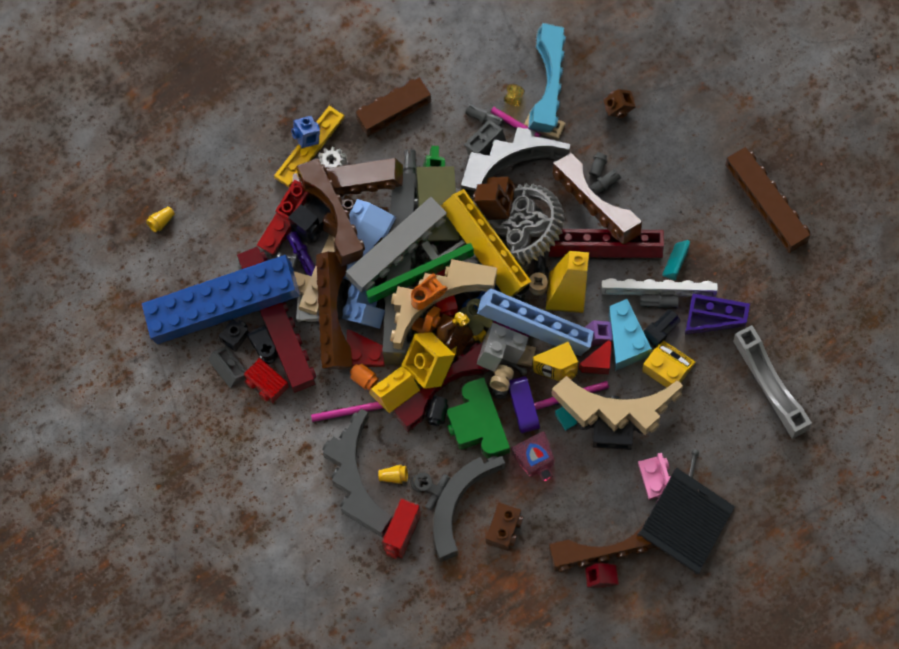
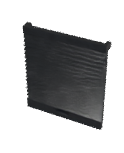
(686, 520)

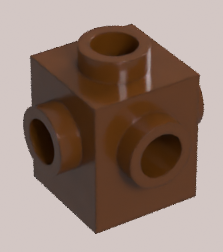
(619, 103)

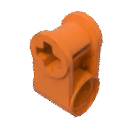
(429, 289)

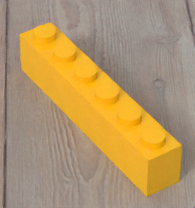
(486, 243)

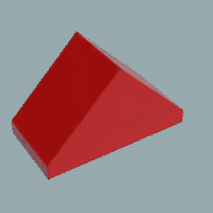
(598, 361)

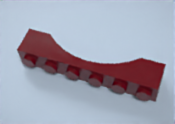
(413, 410)

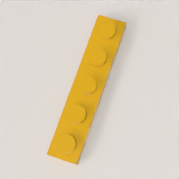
(328, 124)

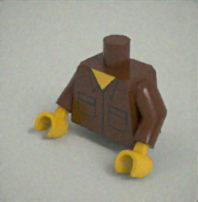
(456, 334)

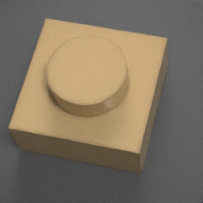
(302, 281)

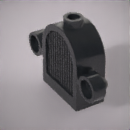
(607, 438)

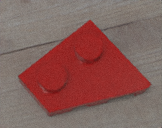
(365, 350)

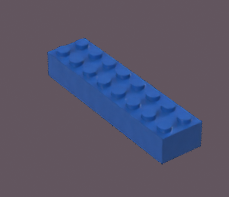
(221, 299)

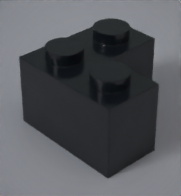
(309, 220)

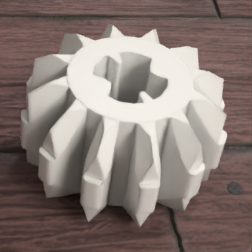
(333, 156)

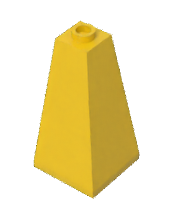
(568, 283)

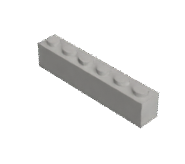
(396, 245)

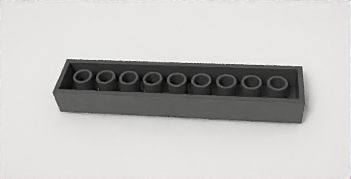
(403, 203)

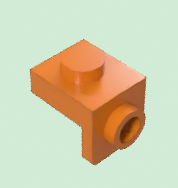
(429, 323)

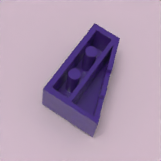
(715, 314)

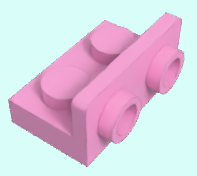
(654, 475)

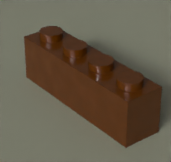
(393, 106)

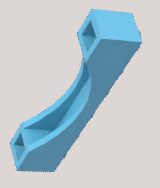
(549, 44)

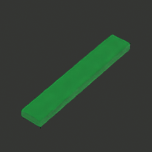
(413, 276)

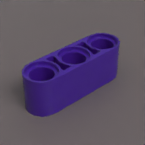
(523, 405)

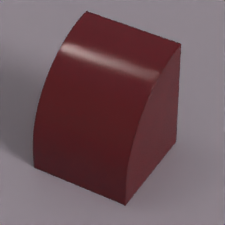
(601, 575)

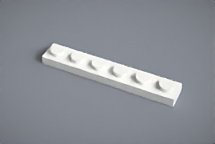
(650, 287)

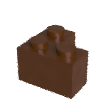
(495, 197)

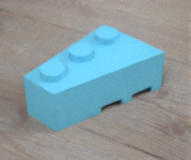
(628, 337)

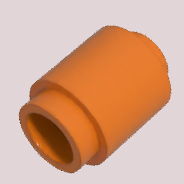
(363, 376)

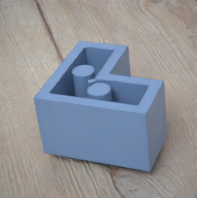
(360, 311)

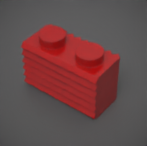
(266, 381)

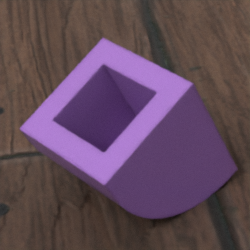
(602, 332)

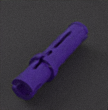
(301, 249)

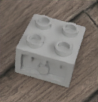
(429, 252)

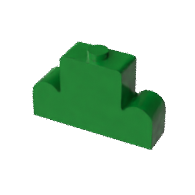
(478, 421)

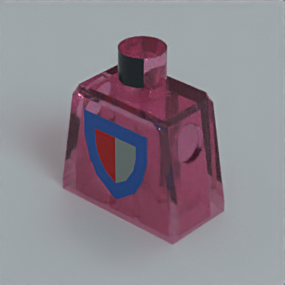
(535, 456)

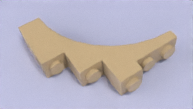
(458, 278)
(615, 412)

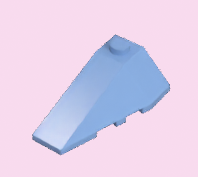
(370, 223)

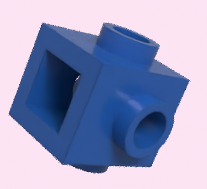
(306, 131)

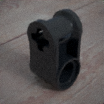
(261, 343)

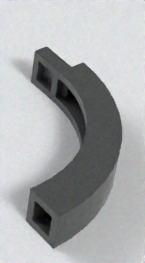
(450, 497)

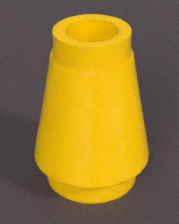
(159, 219)
(394, 474)

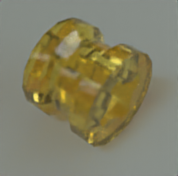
(514, 95)

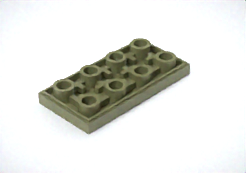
(440, 185)

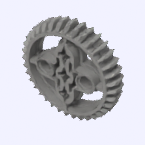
(528, 223)

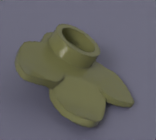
(476, 321)

